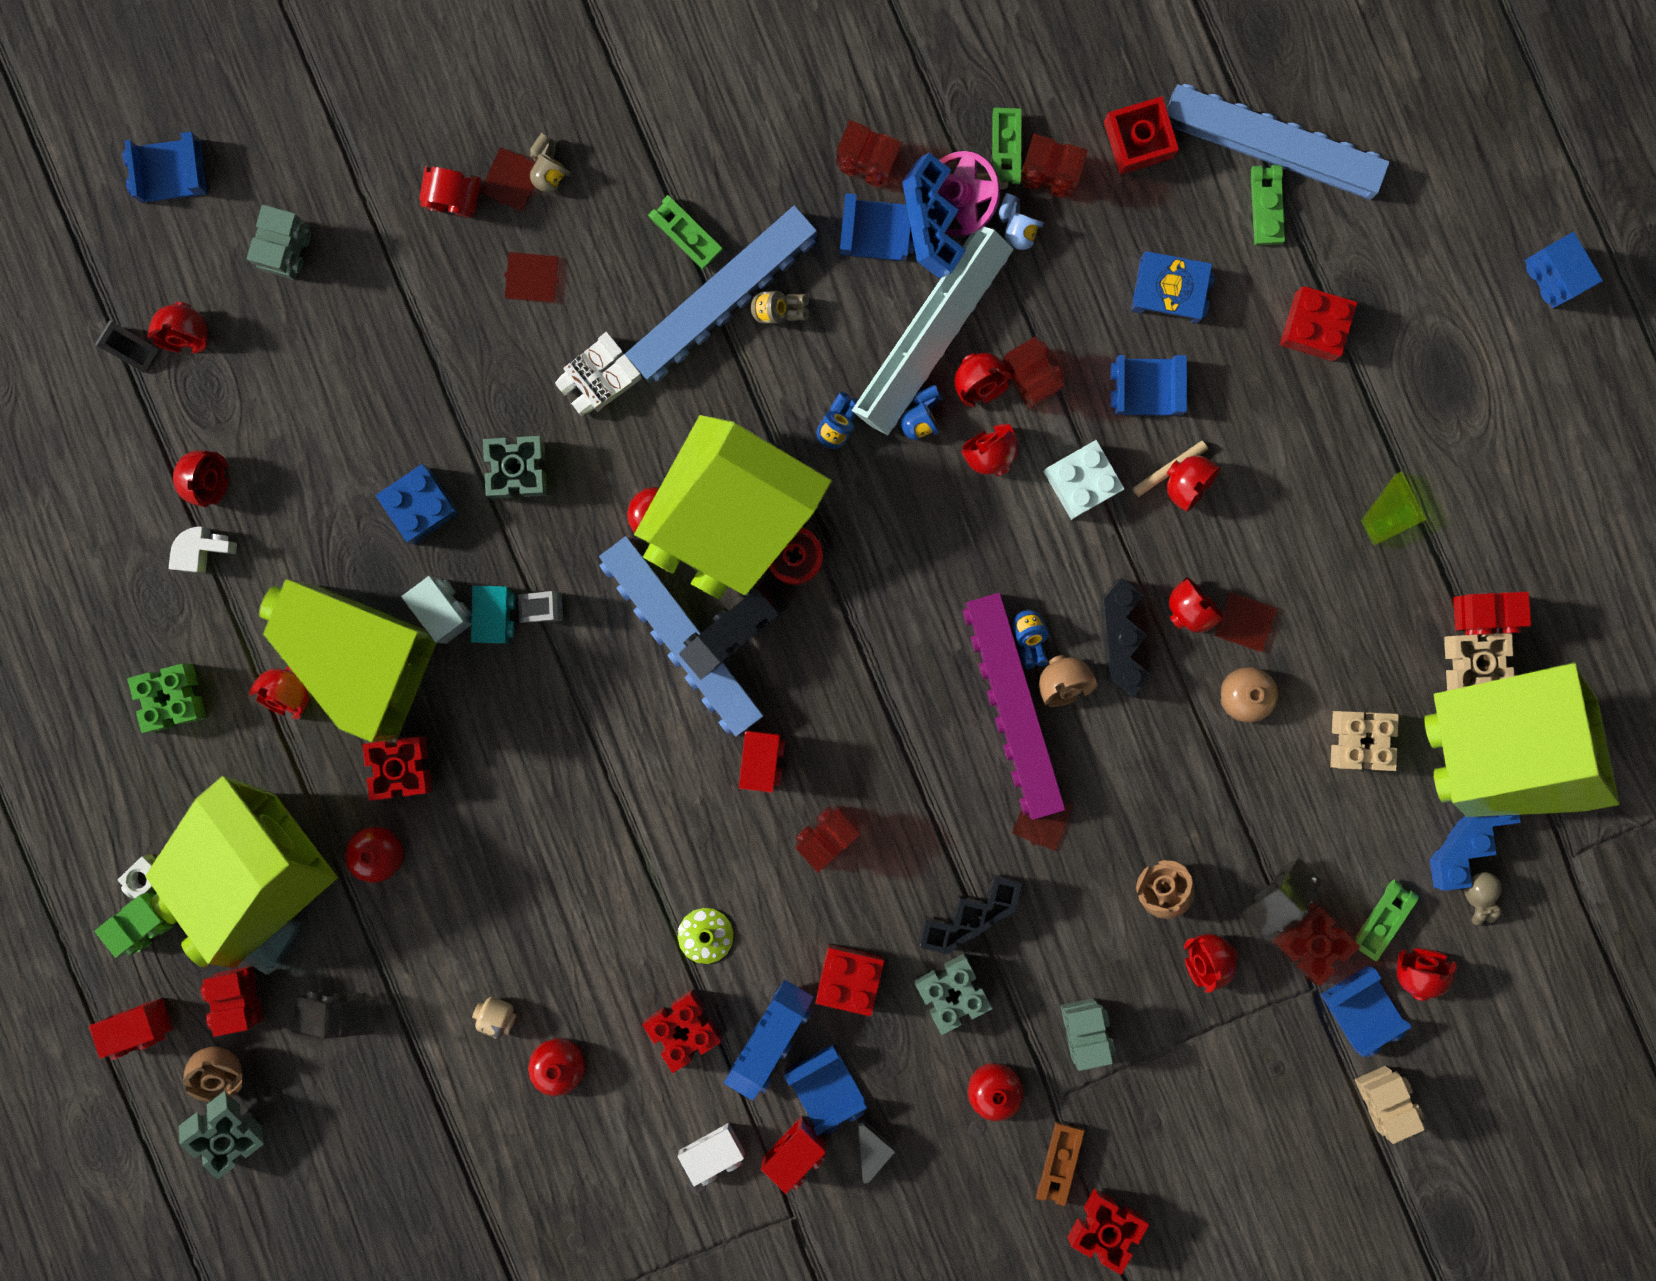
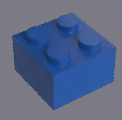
(1562, 270)
(417, 504)

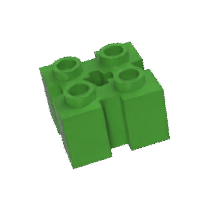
(151, 691)
(133, 927)

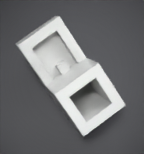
(192, 546)

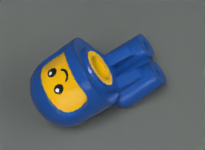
(920, 420)
(837, 423)
(1030, 633)

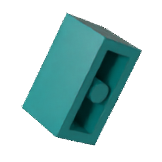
(492, 614)

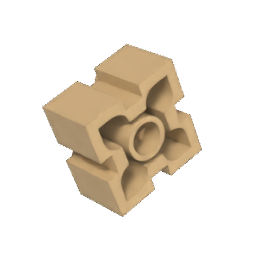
(1468, 649)
(1353, 727)
(1390, 1104)

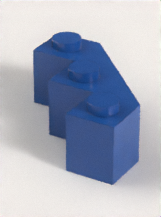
(931, 216)
(1468, 839)
(769, 1040)

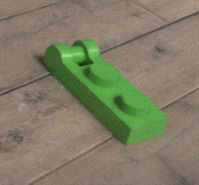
(1007, 143)
(1267, 206)
(686, 233)
(1385, 920)

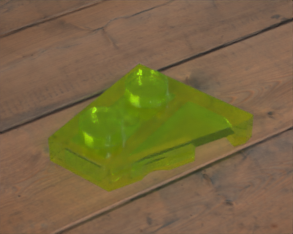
(1392, 511)

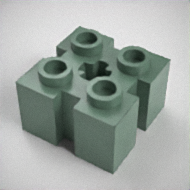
(279, 242)
(502, 454)
(935, 989)
(1086, 1034)
(221, 1135)

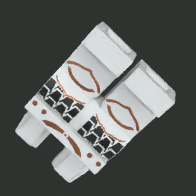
(599, 374)

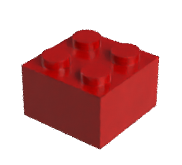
(1141, 135)
(1318, 323)
(760, 761)
(849, 979)
(131, 1029)
(794, 1156)

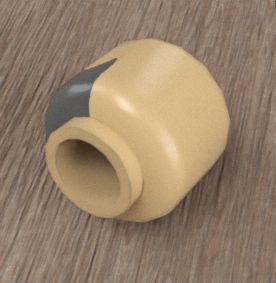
(494, 1017)

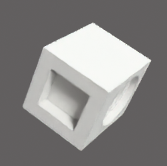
(129, 879)

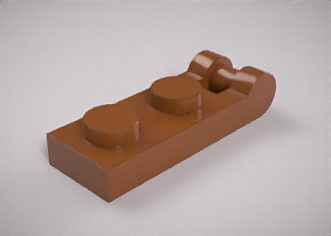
(1060, 1163)

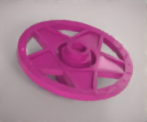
(966, 191)

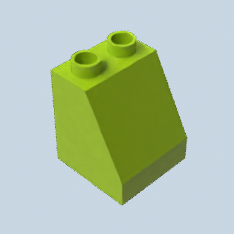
(728, 507)
(348, 656)
(1523, 746)
(235, 873)

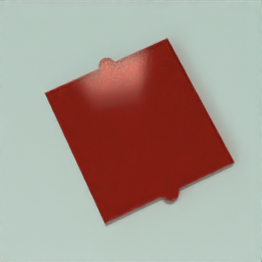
(509, 179)
(531, 277)
(1245, 622)
(1043, 830)

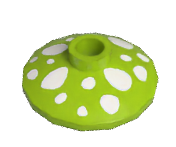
(708, 921)

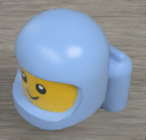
(1020, 228)

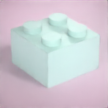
(1083, 479)
(438, 609)

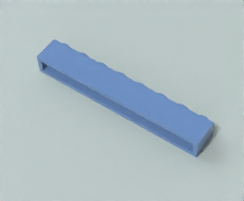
(1276, 142)
(722, 294)
(673, 627)

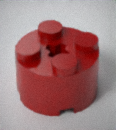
(450, 190)
(802, 570)

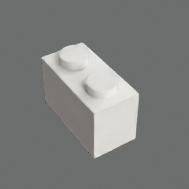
(711, 1155)

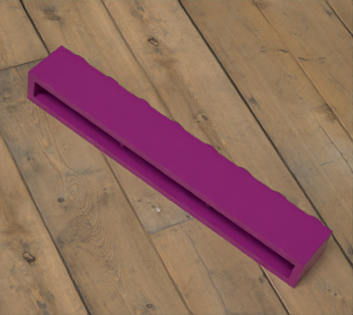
(1014, 706)

